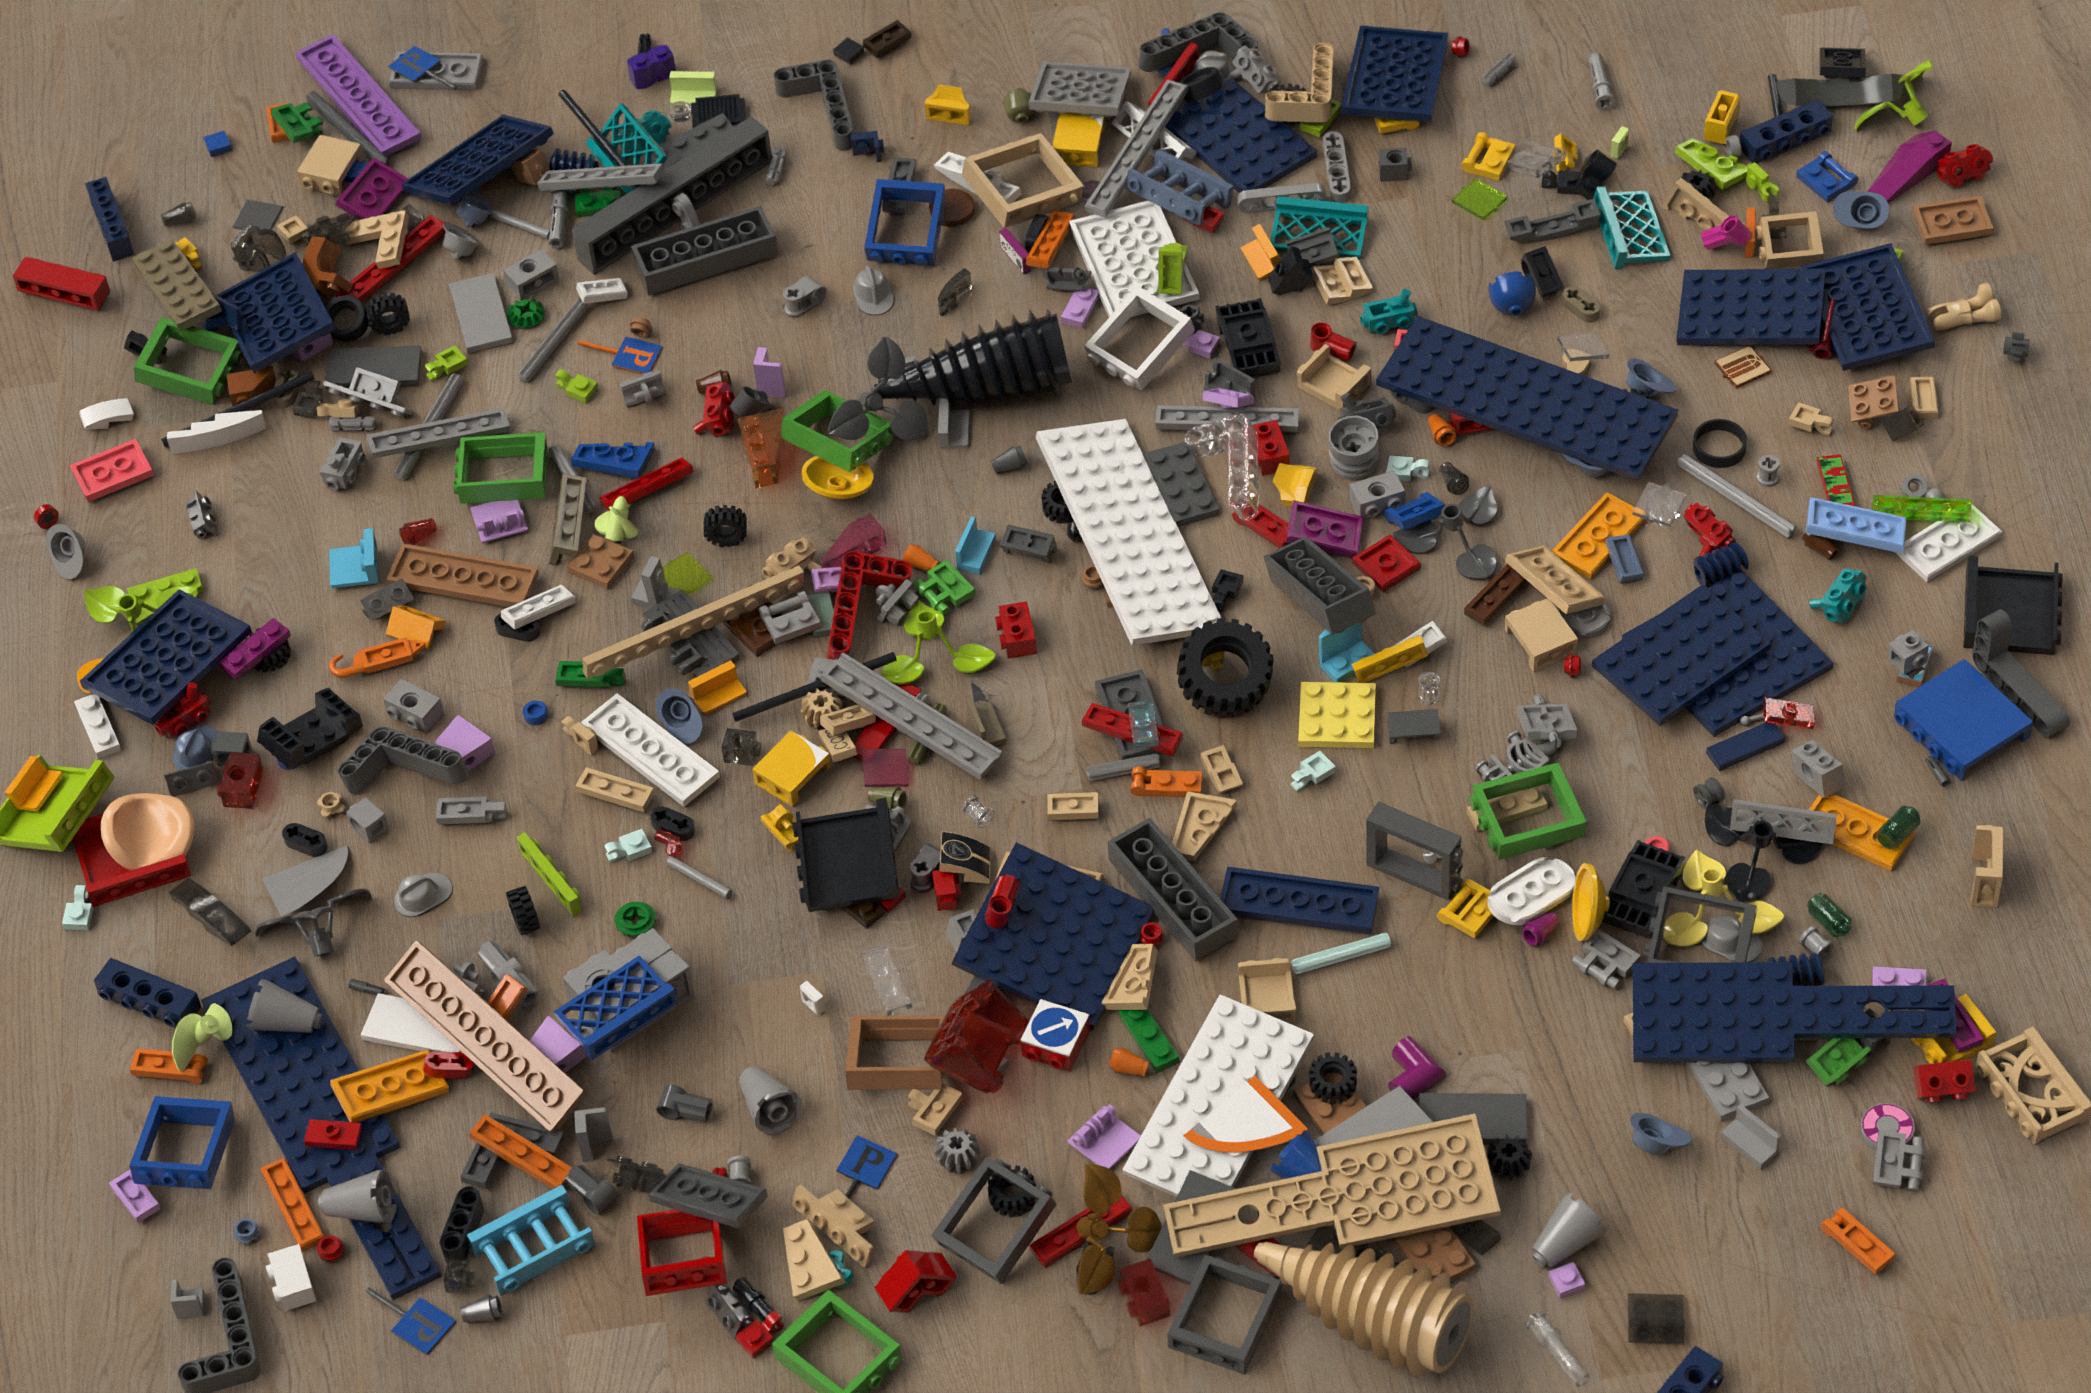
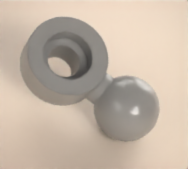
(1922, 489)

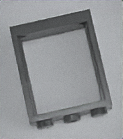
(1388, 820)
(1663, 902)
(1023, 1237)
(1213, 1350)

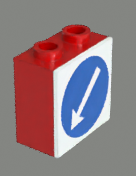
(1055, 1035)

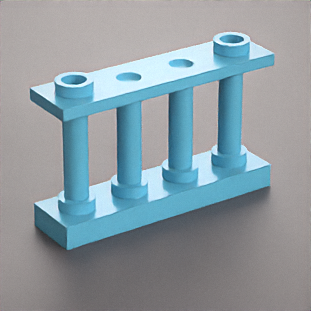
(525, 1217)

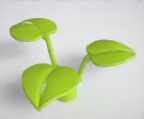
(1913, 108)
(108, 601)
(926, 624)

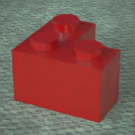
(913, 1276)

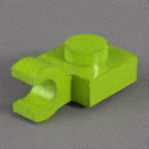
(1759, 181)
(448, 361)
(578, 388)

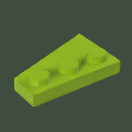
(150, 590)

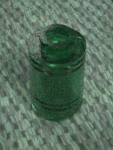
(1898, 827)
(1829, 915)

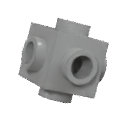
(1908, 652)

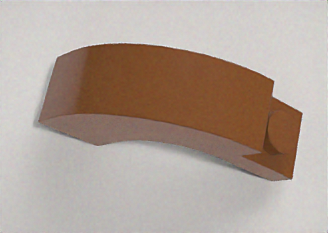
(319, 265)

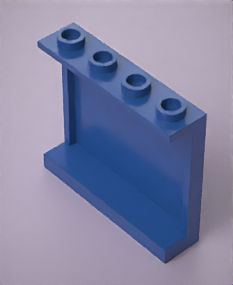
(1961, 717)

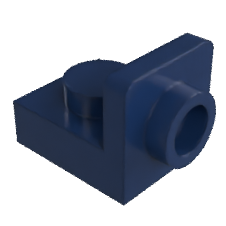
(867, 143)

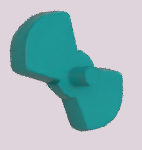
(838, 1258)

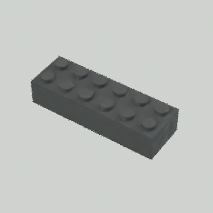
(704, 250)
(1319, 585)
(1172, 889)

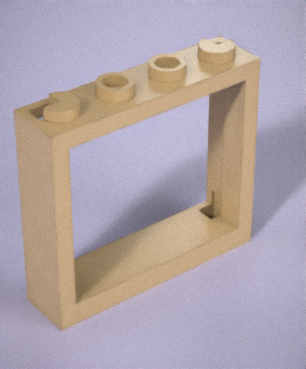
(1026, 208)

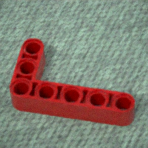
(849, 597)

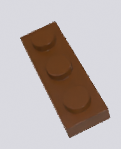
(1494, 595)

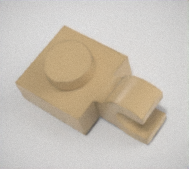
(1808, 417)

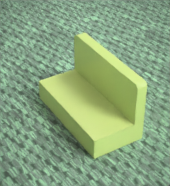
(691, 85)

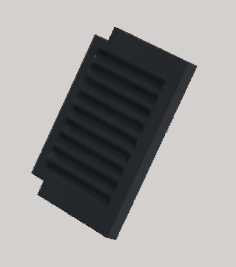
(709, 107)

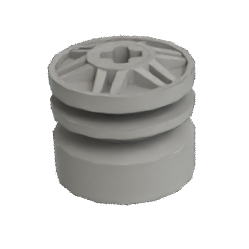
(1353, 447)

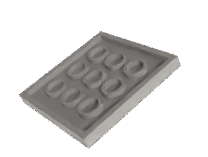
(1080, 89)

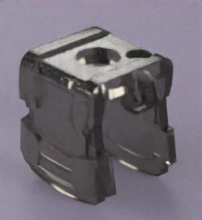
(258, 244)

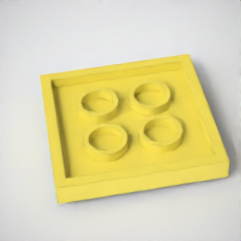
(1337, 715)

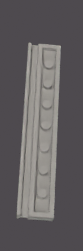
(911, 716)

